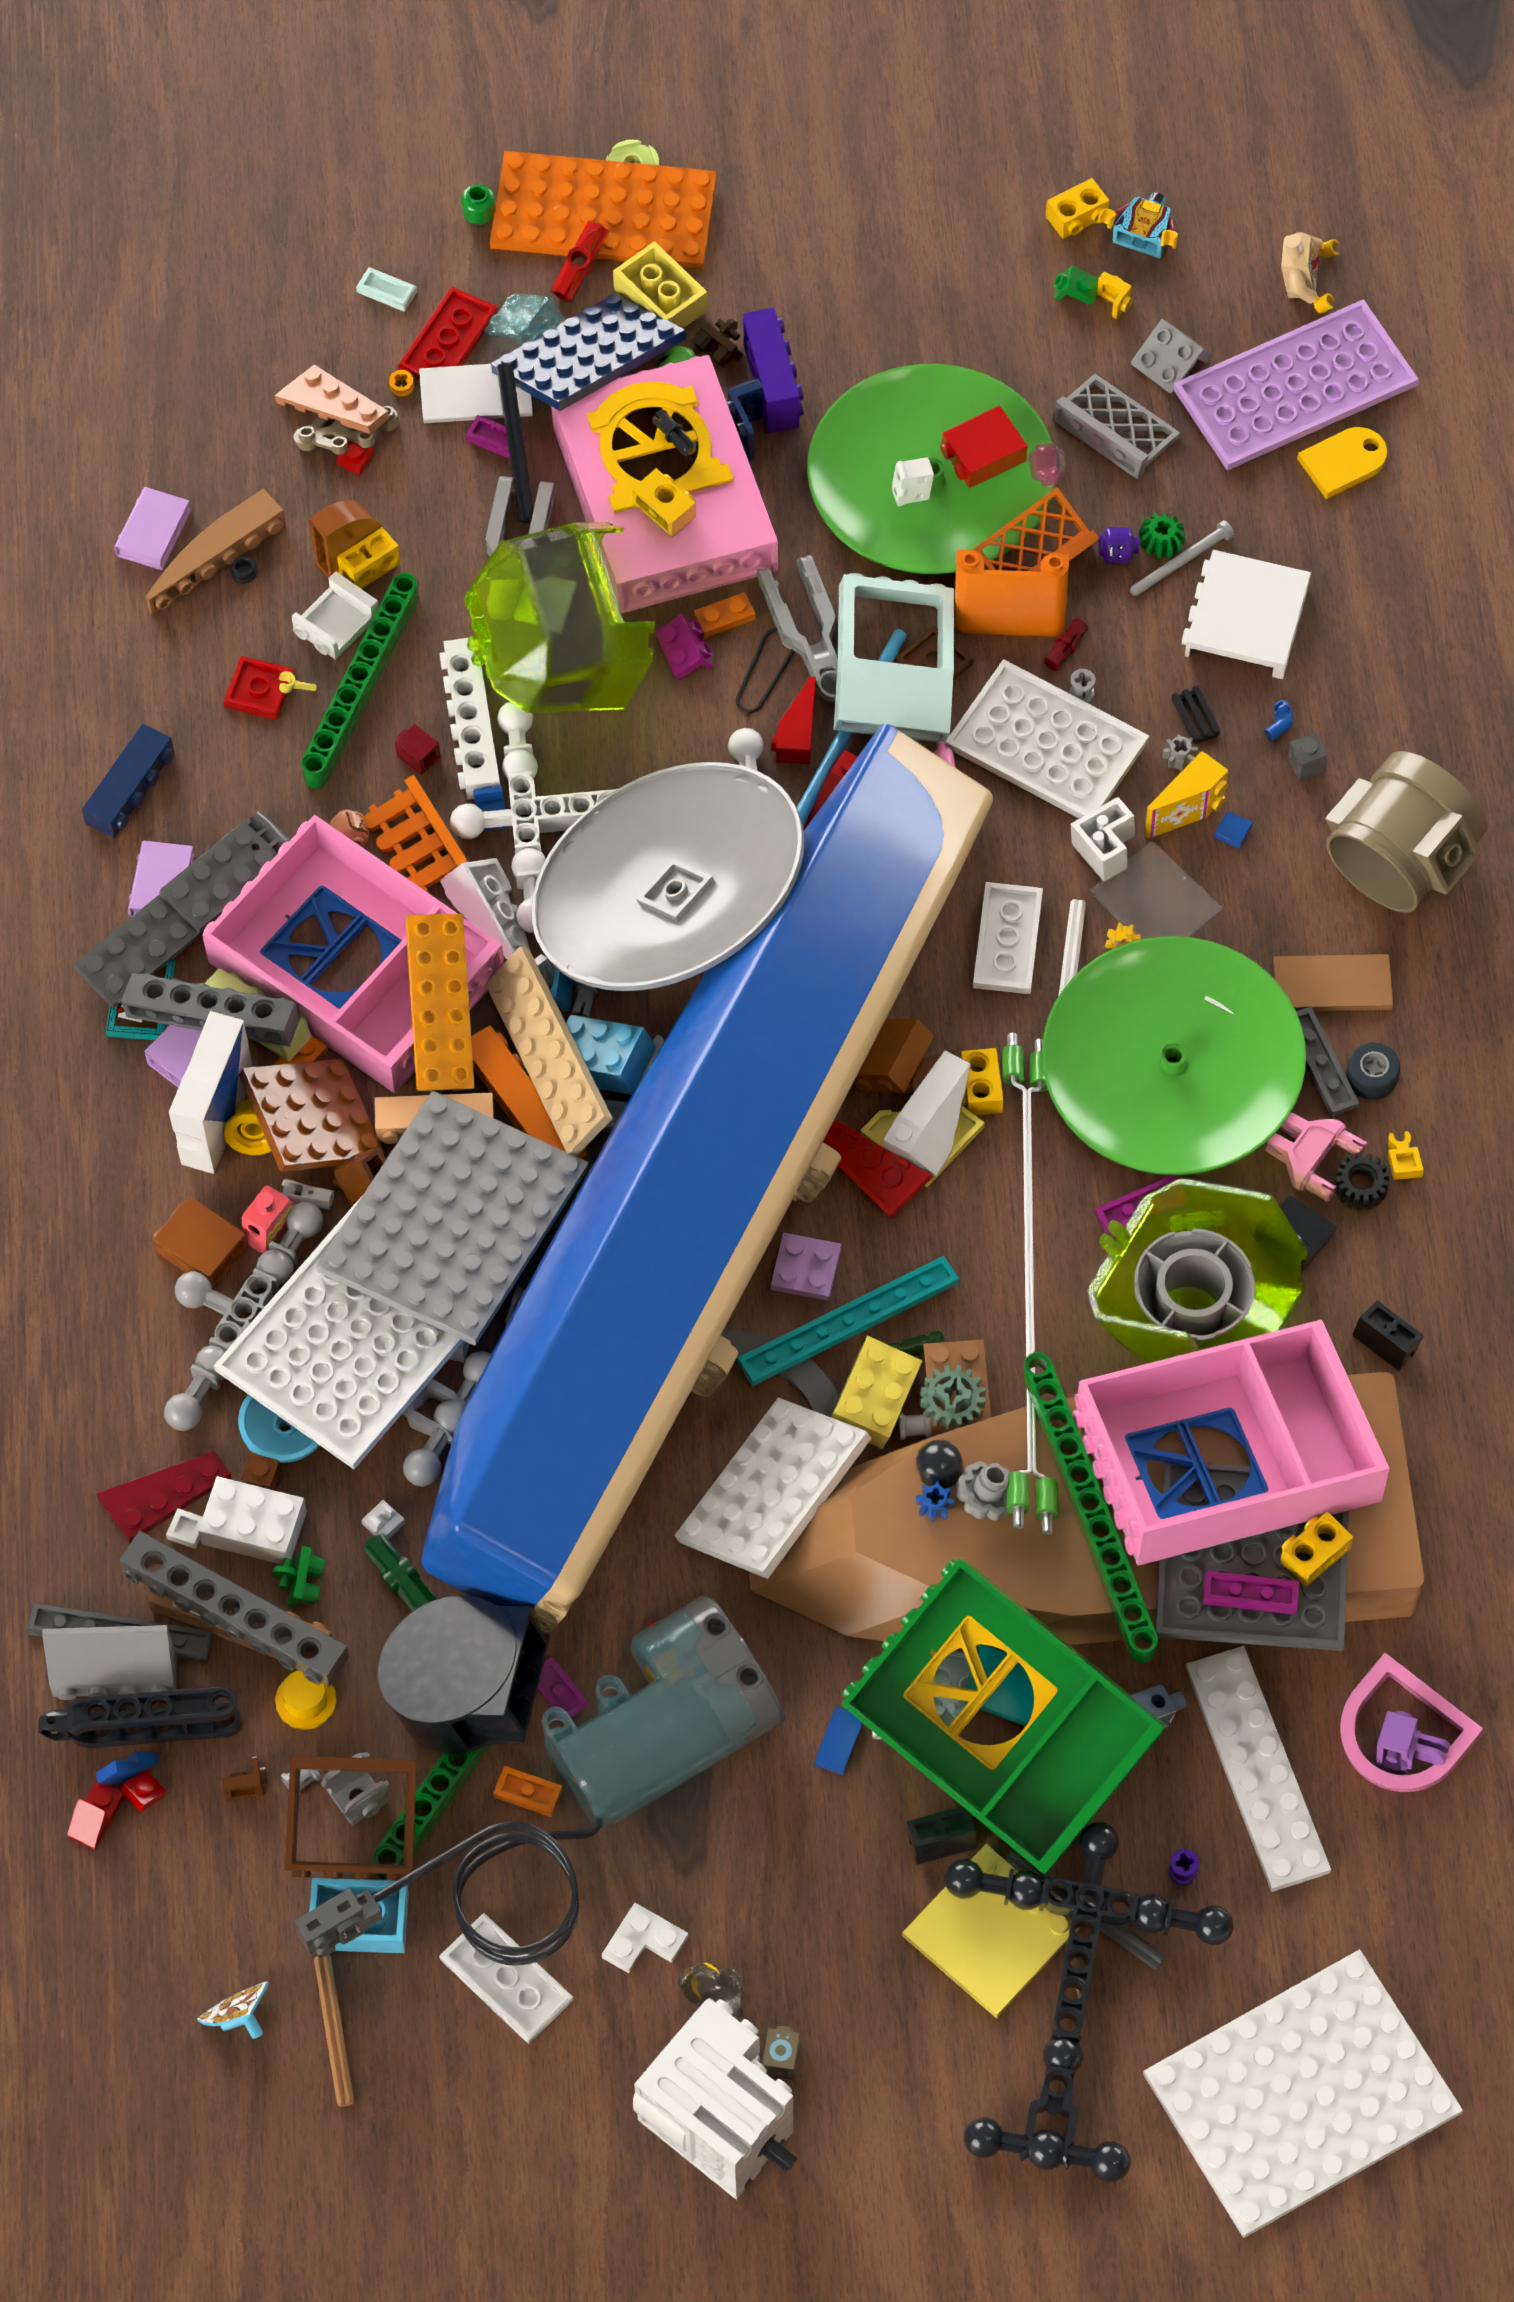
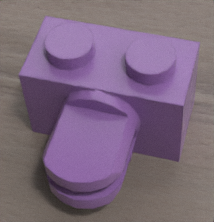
(1402, 1743)

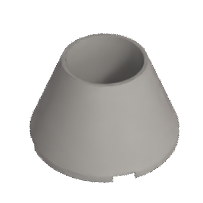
(1198, 1261)

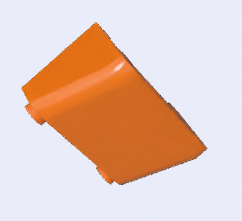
(1010, 600)

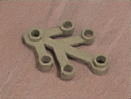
(312, 436)

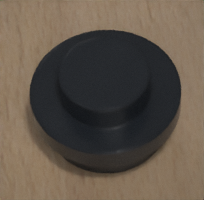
(243, 570)

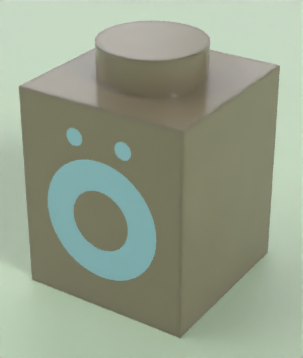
(781, 2051)

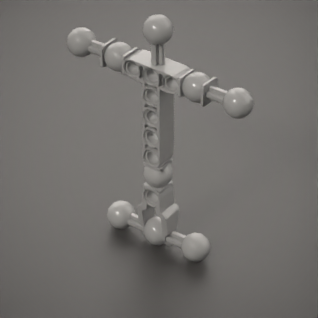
(275, 1269)

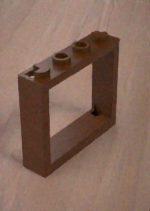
(334, 1869)

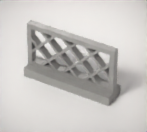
(1103, 436)

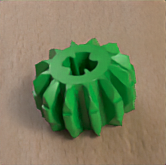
(1162, 535)

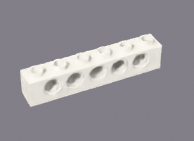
(476, 729)

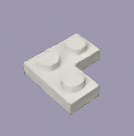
(640, 1931)

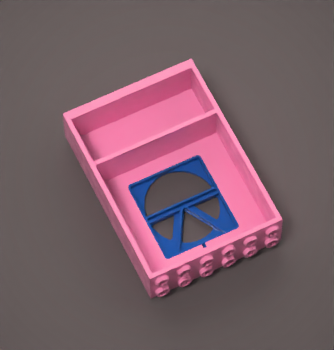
(326, 874)
(1271, 1393)

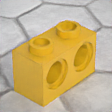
(1076, 208)
(369, 558)
(984, 1082)
(1322, 1553)

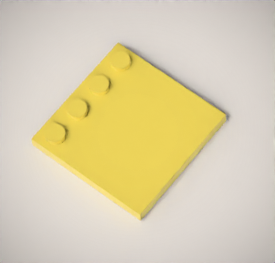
(986, 1944)

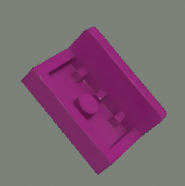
(684, 646)

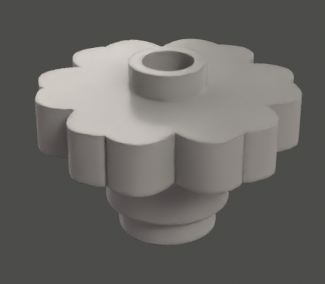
(984, 1490)

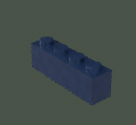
(128, 780)

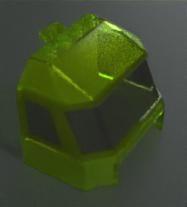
(554, 623)

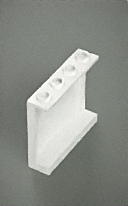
(1247, 610)

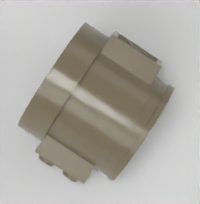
(1405, 832)

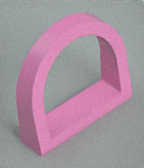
(1385, 1668)

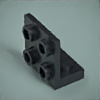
(1309, 1226)

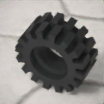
(1364, 1166)

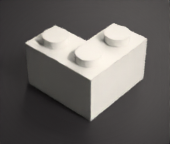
(1101, 838)

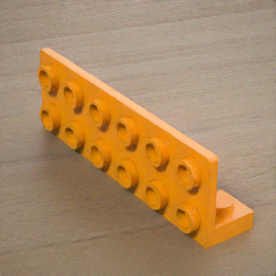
(439, 1002)

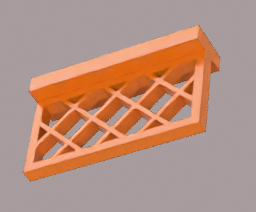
(1073, 547)

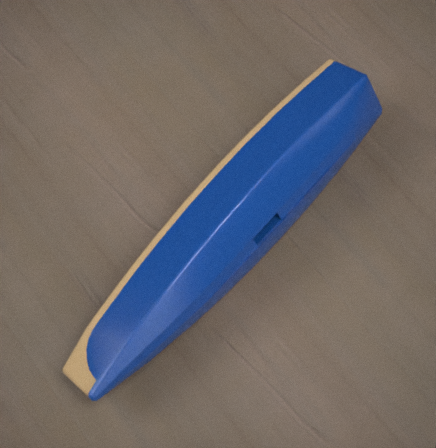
(694, 1191)

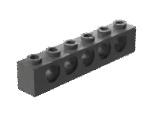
(142, 1003)

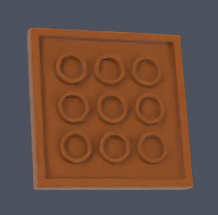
(309, 1113)

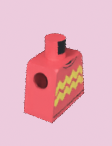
(267, 1216)

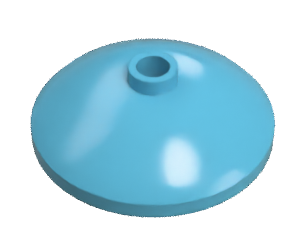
(263, 1436)

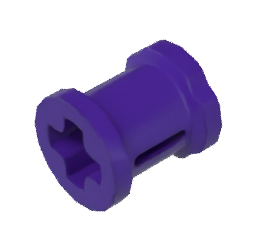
(1190, 1861)

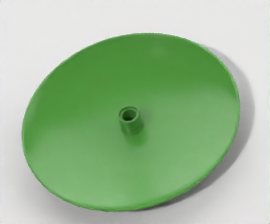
(903, 419)
(1147, 1004)

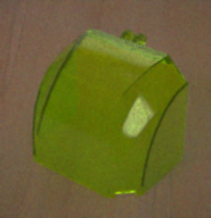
(1240, 1215)

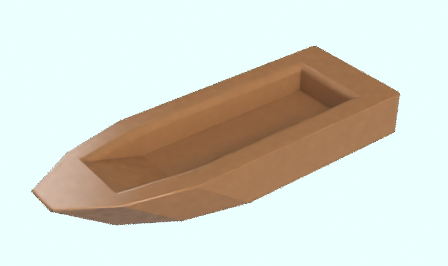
(875, 1556)

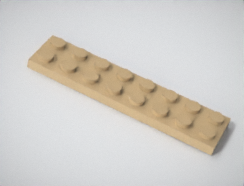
(548, 1051)

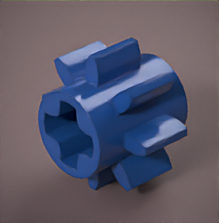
(938, 1493)

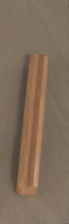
(334, 2031)

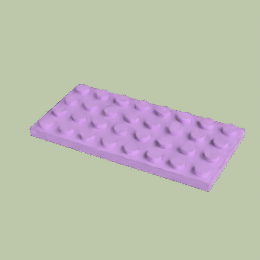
(1295, 384)

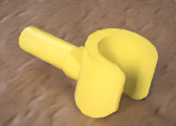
(289, 677)

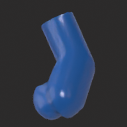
(1283, 720)

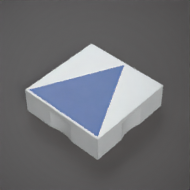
(210, 1092)

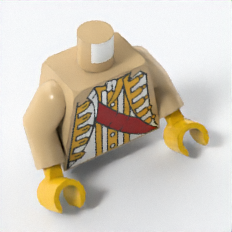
(1300, 268)

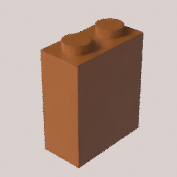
(894, 1056)
(199, 1241)

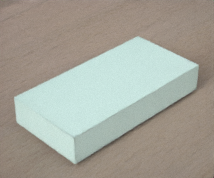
(386, 289)

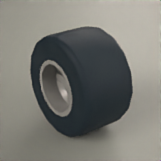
(1373, 1059)

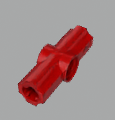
(587, 247)

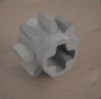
(1179, 752)

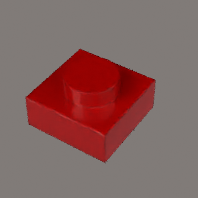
(355, 458)
(143, 1791)

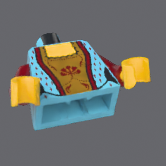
(1142, 225)

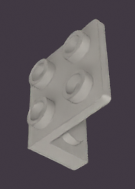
(1168, 355)

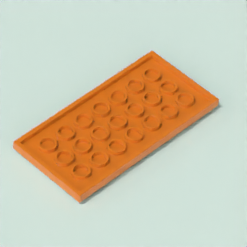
(551, 198)

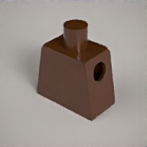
(357, 1173)

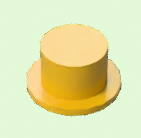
(244, 1131)
(303, 1702)

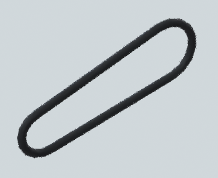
(750, 671)

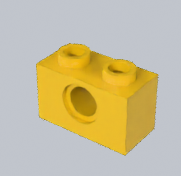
(671, 515)

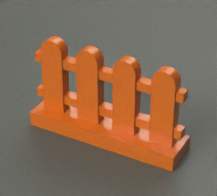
(411, 827)

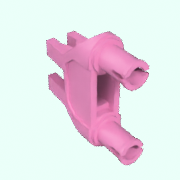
(1311, 1146)

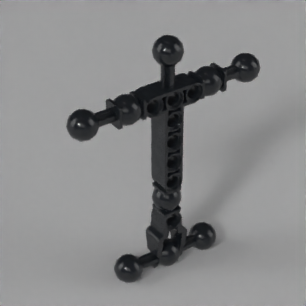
(1063, 2051)

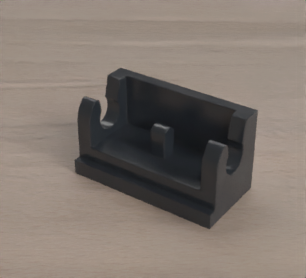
(1387, 1335)
(941, 1835)

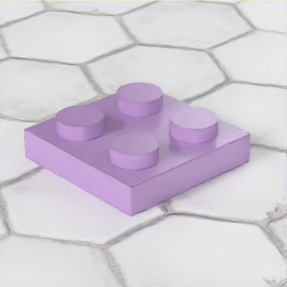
(806, 1266)

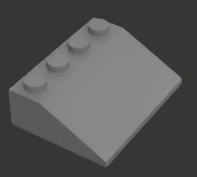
(109, 1660)

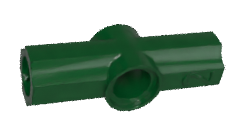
(398, 1572)

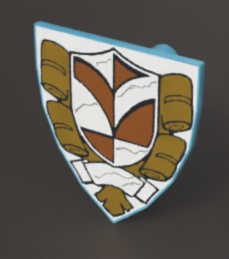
(237, 2011)

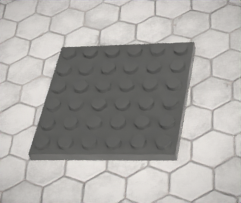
(1182, 1580)

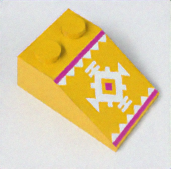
(1188, 797)

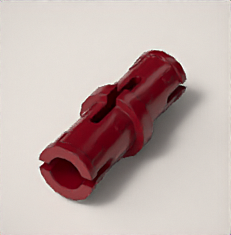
(1065, 644)

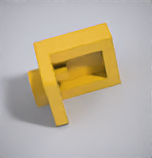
(1116, 291)

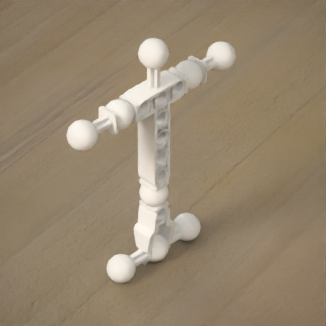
(520, 769)

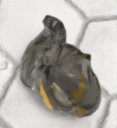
(712, 1982)

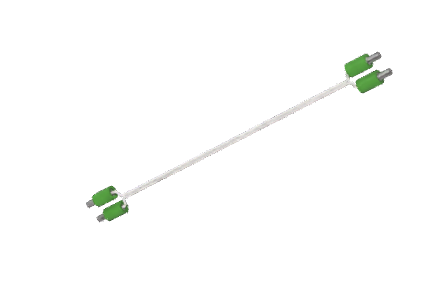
(1019, 1486)

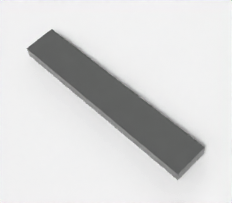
(188, 1642)

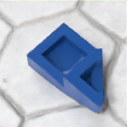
(128, 1768)

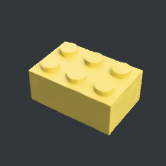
(661, 286)
(876, 1389)

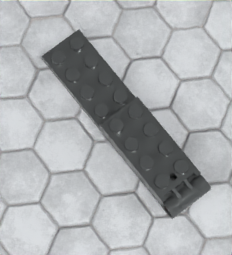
(181, 909)

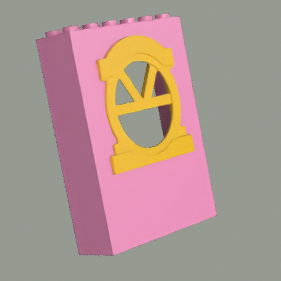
(731, 524)

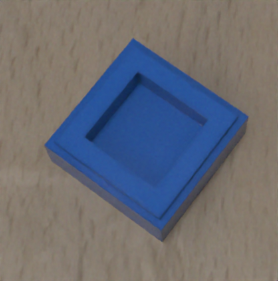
(1233, 829)

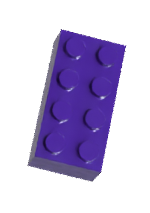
(770, 363)

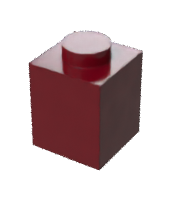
(417, 749)

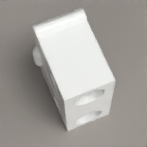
(912, 481)

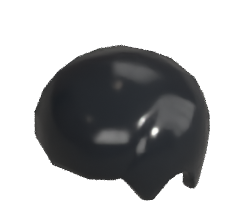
(940, 1463)

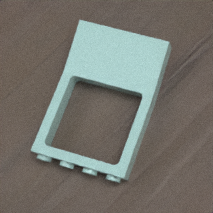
(880, 692)

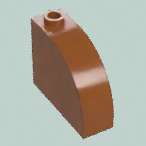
(337, 530)

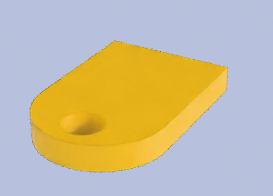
(1343, 460)

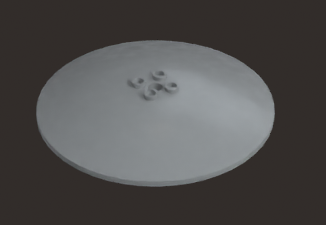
(692, 828)

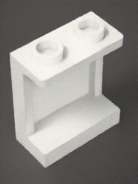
(336, 617)

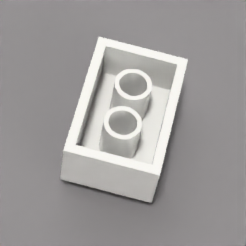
(252, 1520)

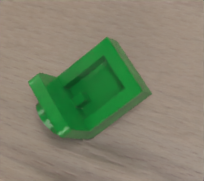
(1077, 285)

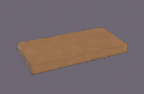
(1336, 981)

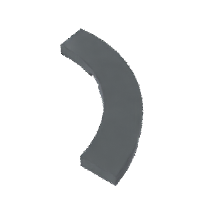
(806, 1376)

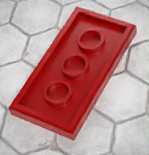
(449, 333)

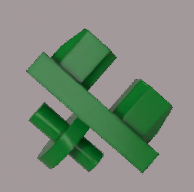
(304, 1565)

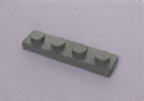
(1325, 1067)

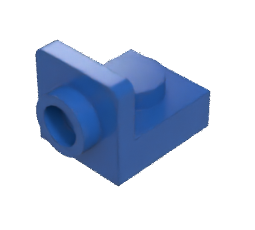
(490, 799)

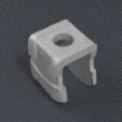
(365, 1805)

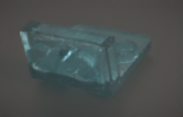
(525, 317)

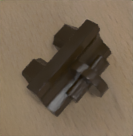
(708, 334)

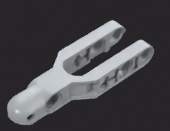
(502, 503)
(818, 658)

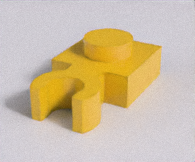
(1403, 1160)

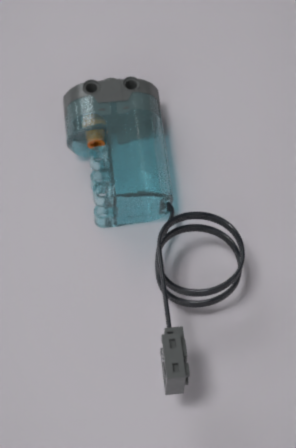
(696, 1711)

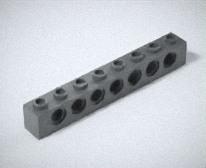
(147, 1551)

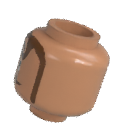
(352, 825)

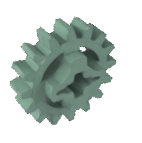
(966, 1400)

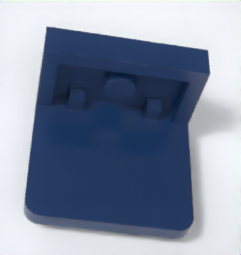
(746, 406)

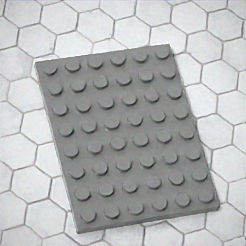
(453, 1217)

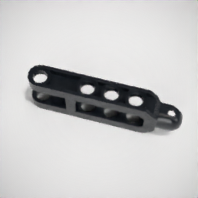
(188, 1710)

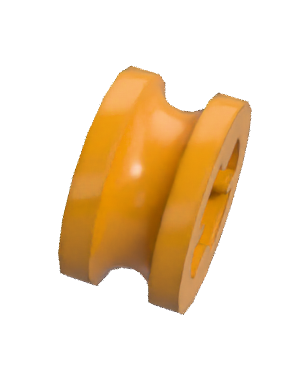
(401, 375)

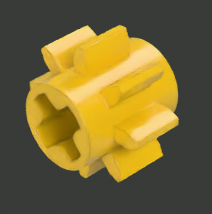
(1122, 932)

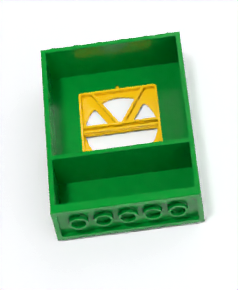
(1051, 1775)

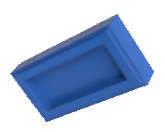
(838, 1741)

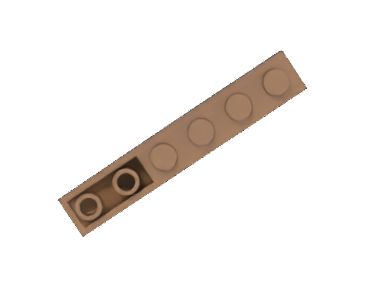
(216, 547)

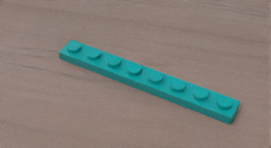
(847, 1321)

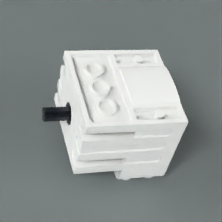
(715, 2101)

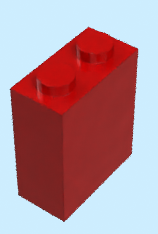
(983, 447)

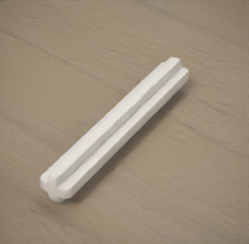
(1072, 942)

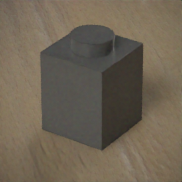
(1307, 756)

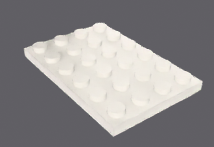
(1046, 741)
(772, 1487)

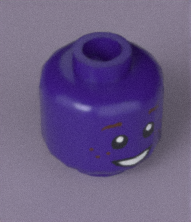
(1118, 545)

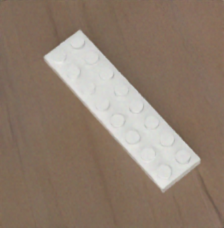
(1258, 1769)

